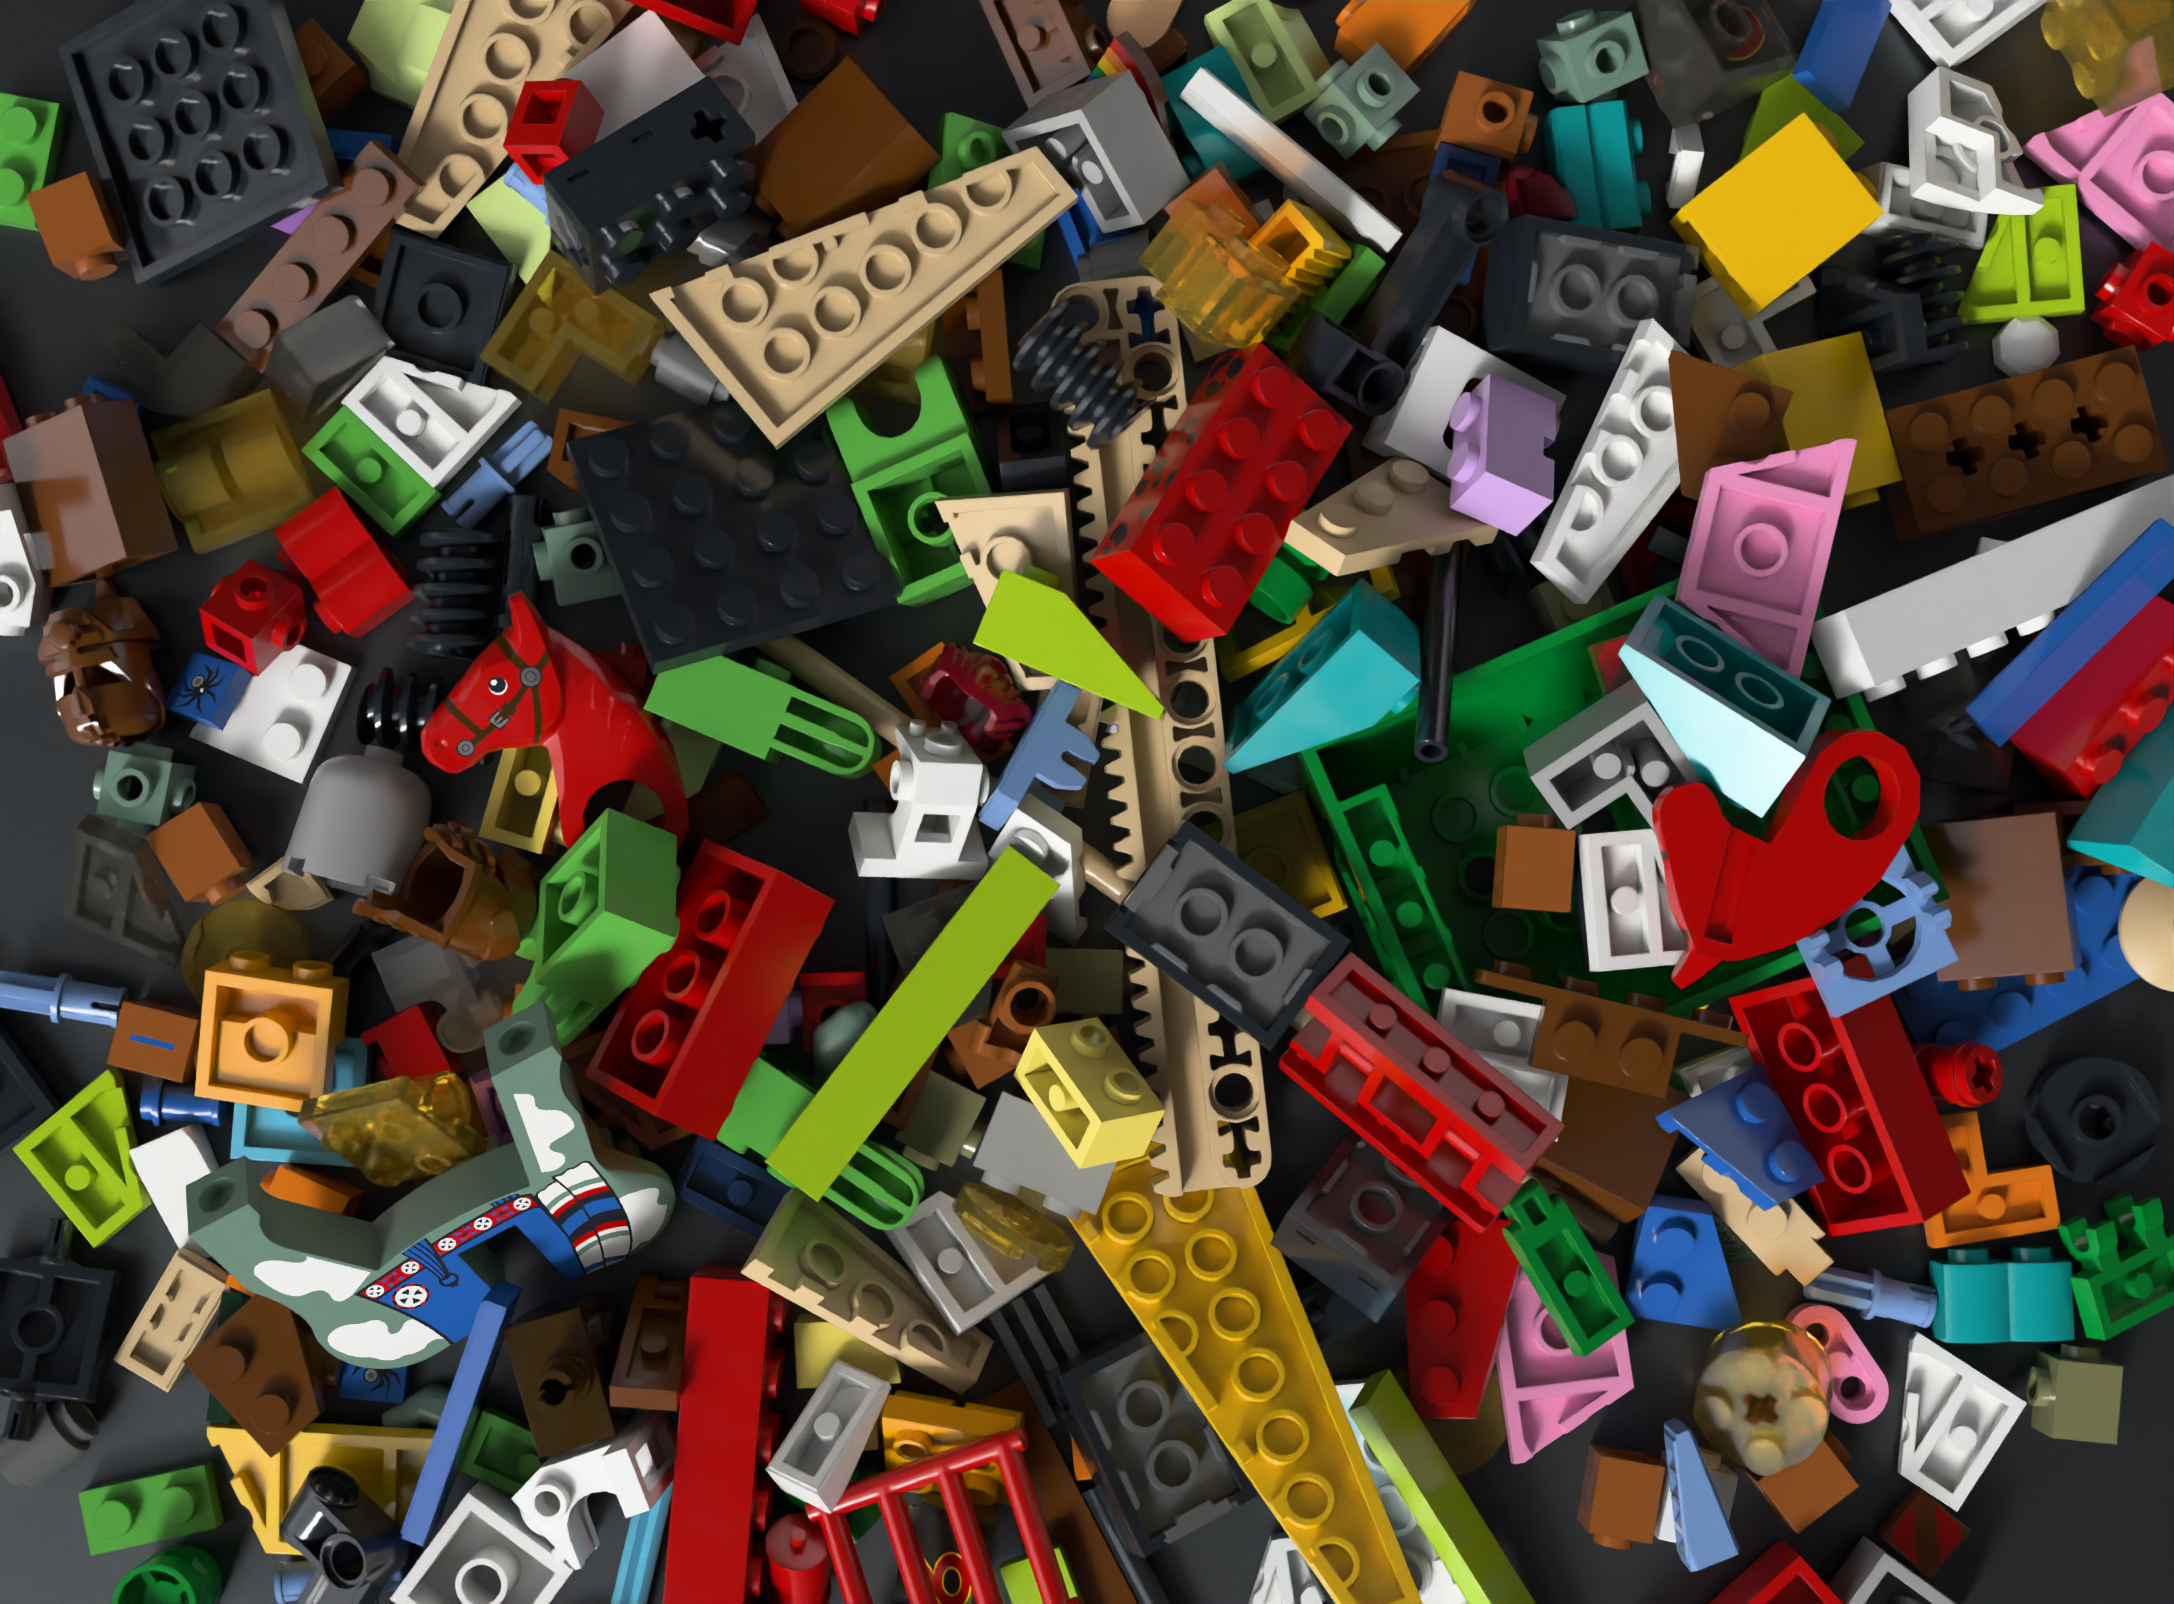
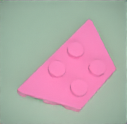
(2118, 167)
(1766, 547)
(1541, 1380)

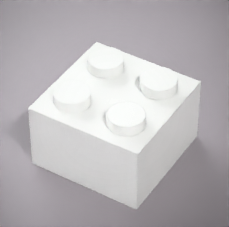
(485, 1558)

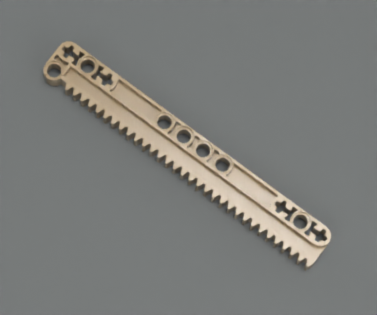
(1148, 763)

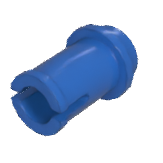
(177, 1102)

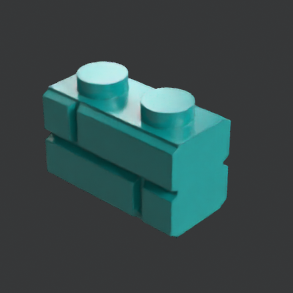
(1594, 160)

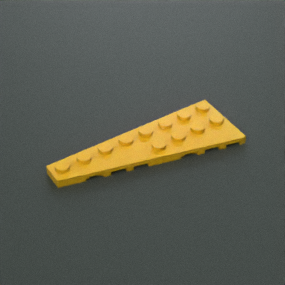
(1243, 1348)

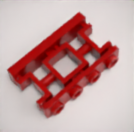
(1418, 1093)

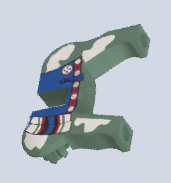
(419, 1271)

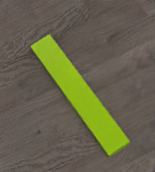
(912, 1023)
(1434, 1494)

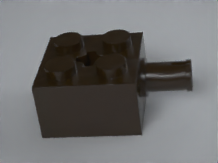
(565, 1371)

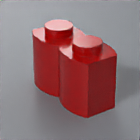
(345, 563)

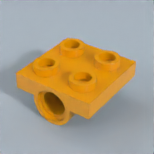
(927, 1424)

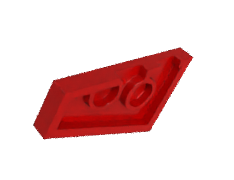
(1456, 1319)

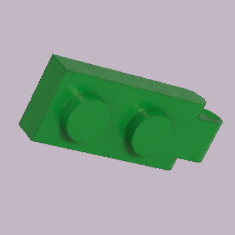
(1564, 1269)

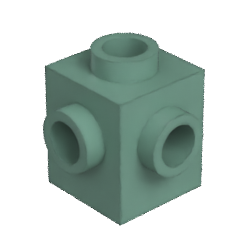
(1591, 56)
(1351, 111)
(573, 581)
(165, 794)

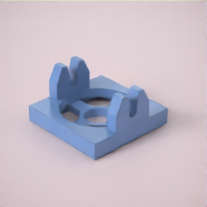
(1039, 759)
(1928, 954)

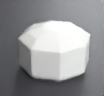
(2025, 345)

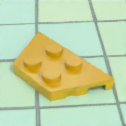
(379, 1458)

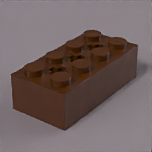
(2036, 408)

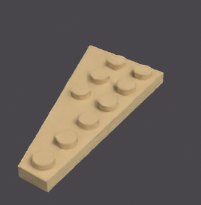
(475, 88)
(839, 301)

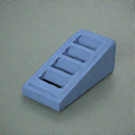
(1698, 1515)

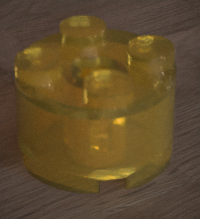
(1733, 1400)

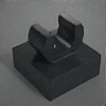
(1670, 544)

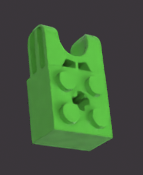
(906, 474)
(765, 715)
(600, 920)
(874, 1185)

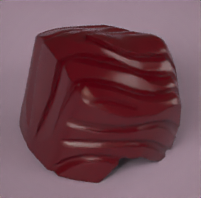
(976, 695)

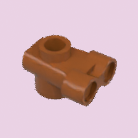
(1010, 1024)

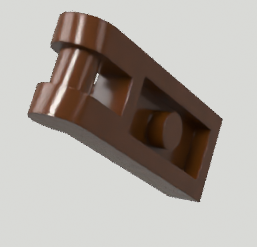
(652, 1346)

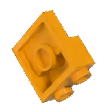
(269, 1031)

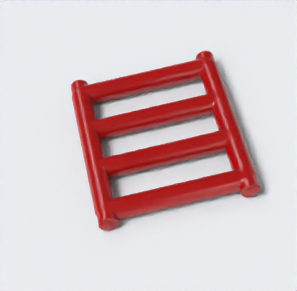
(946, 1470)

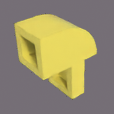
(822, 1342)

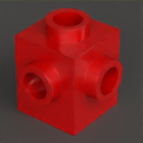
(2138, 299)
(254, 616)

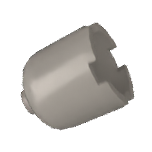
(360, 822)

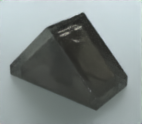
(324, 356)

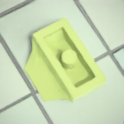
(399, 44)
(1272, 54)

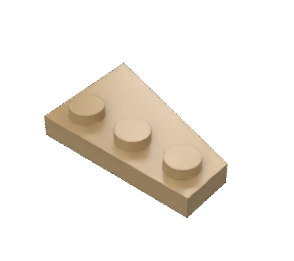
(1382, 517)
(1006, 533)

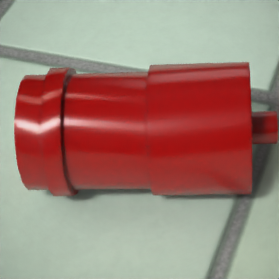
(1960, 1073)
(797, 1562)

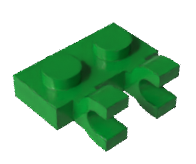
(2124, 1285)

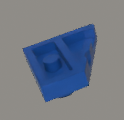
(1748, 1138)
(1679, 1267)

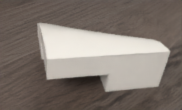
(1963, 148)

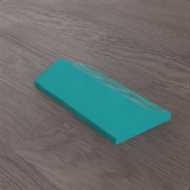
(2134, 812)

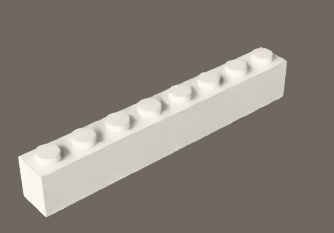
(1981, 597)

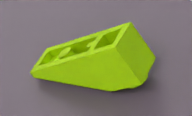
(1054, 635)

